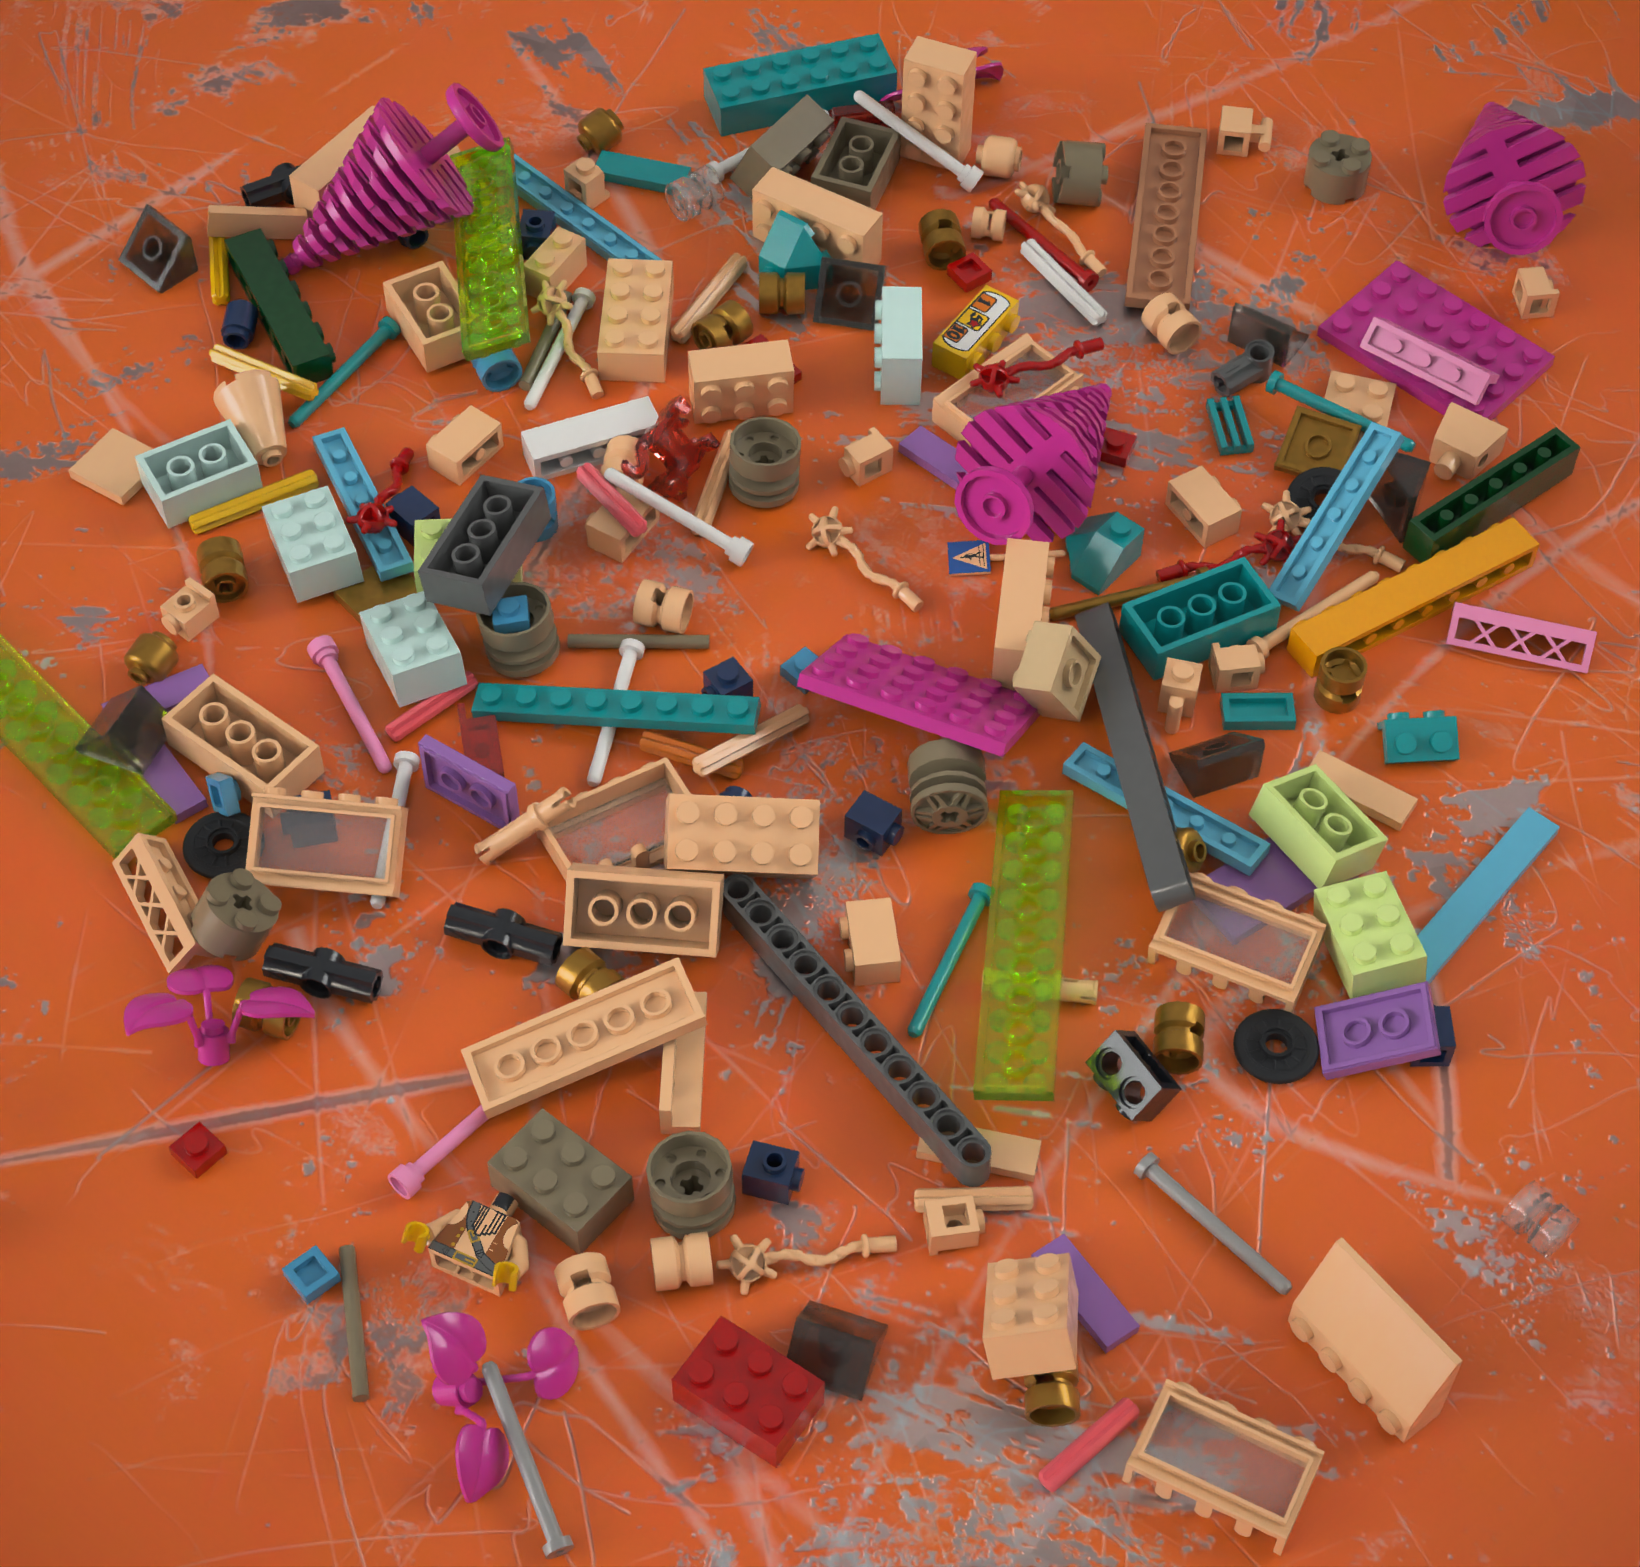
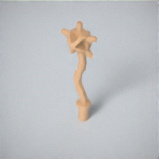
(1036, 199)
(552, 303)
(1293, 518)
(829, 533)
(750, 1262)

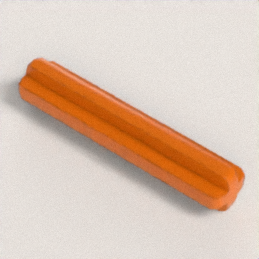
(683, 752)

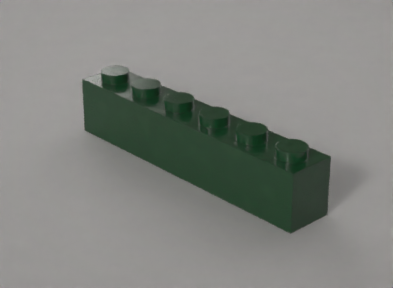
(279, 306)
(1492, 495)

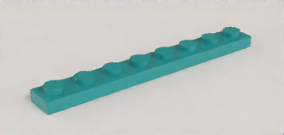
(618, 708)

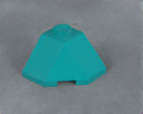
(792, 250)
(1103, 549)

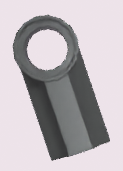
(1249, 367)

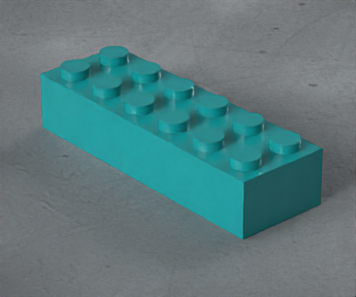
(765, 88)

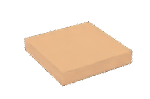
(111, 467)

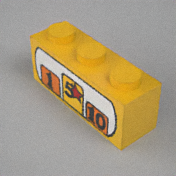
(975, 332)

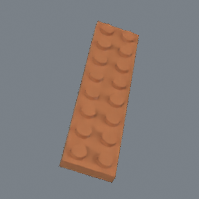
(1166, 214)

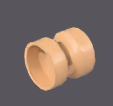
(981, 222)

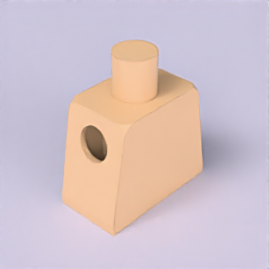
(1465, 443)

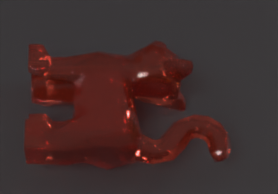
(673, 449)

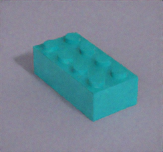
(1187, 617)

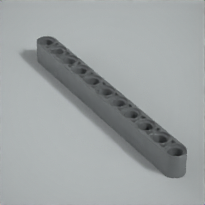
(1136, 762)
(860, 1040)

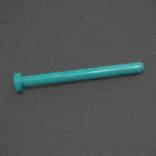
(387, 329)
(1277, 383)
(980, 897)

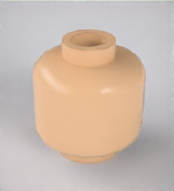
(999, 156)

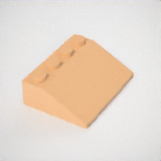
(1374, 1342)

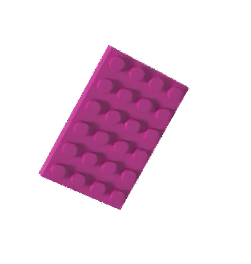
(1446, 320)
(920, 693)

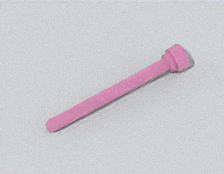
(325, 654)
(408, 1178)

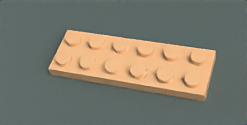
(583, 1037)

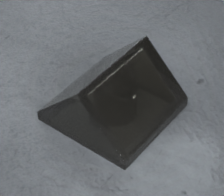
(159, 251)
(848, 293)
(1250, 324)
(1400, 492)
(127, 731)
(1219, 762)
(837, 1347)

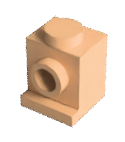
(586, 182)
(1534, 293)
(867, 458)
(189, 610)
(1235, 667)
(952, 1223)

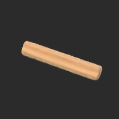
(984, 1197)

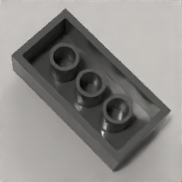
(485, 544)

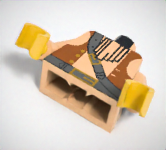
(476, 1244)

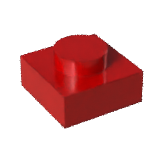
(969, 272)
(1117, 447)
(198, 1149)

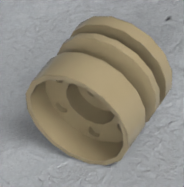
(764, 462)
(524, 651)
(947, 787)
(691, 1184)

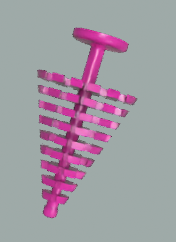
(394, 181)
(1513, 182)
(1032, 465)

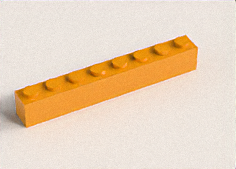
(1415, 594)

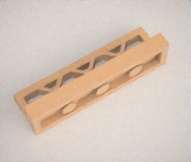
(169, 892)
(683, 1079)

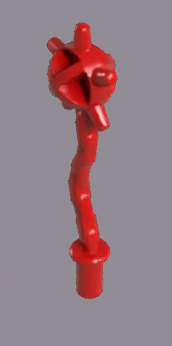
(997, 377)
(374, 516)
(1275, 545)

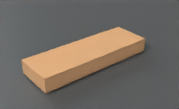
(273, 221)
(1368, 792)
(1010, 1156)

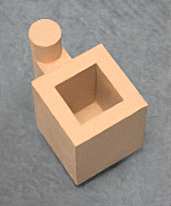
(1237, 131)
(1179, 691)

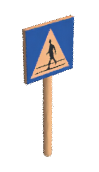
(975, 558)

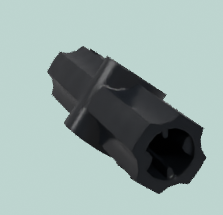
(270, 189)
(503, 933)
(322, 972)

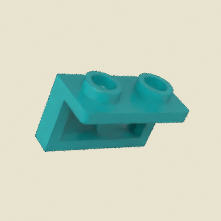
(1419, 739)

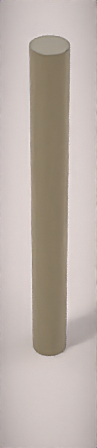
(541, 351)
(650, 641)
(354, 1324)

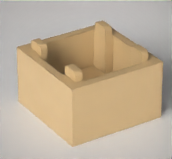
(1056, 671)

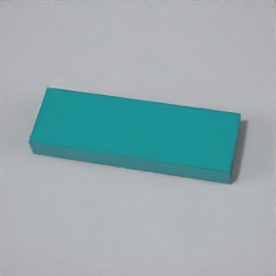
(639, 171)

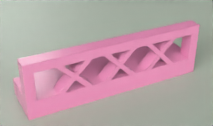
(1428, 360)
(1522, 623)

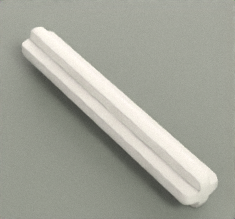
(1063, 282)

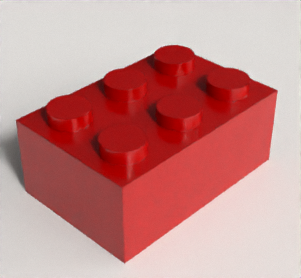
(748, 1391)

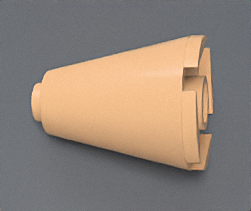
(257, 413)

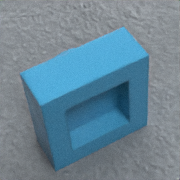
(511, 615)
(792, 667)
(224, 793)
(311, 1274)

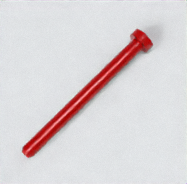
(1085, 278)

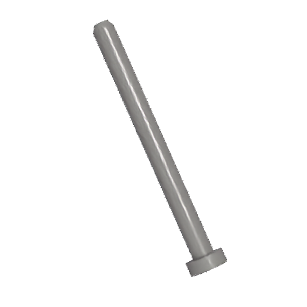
(1149, 1168)
(556, 1542)

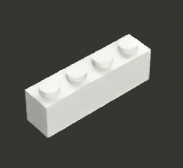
(572, 442)

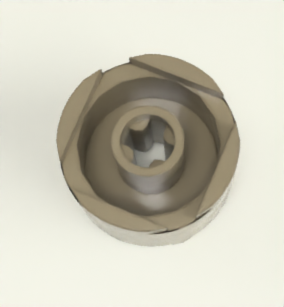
(1337, 167)
(1079, 173)
(234, 915)

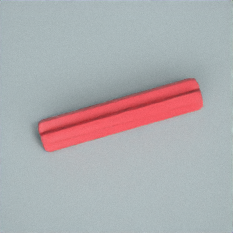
(611, 499)
(428, 709)
(1088, 1444)

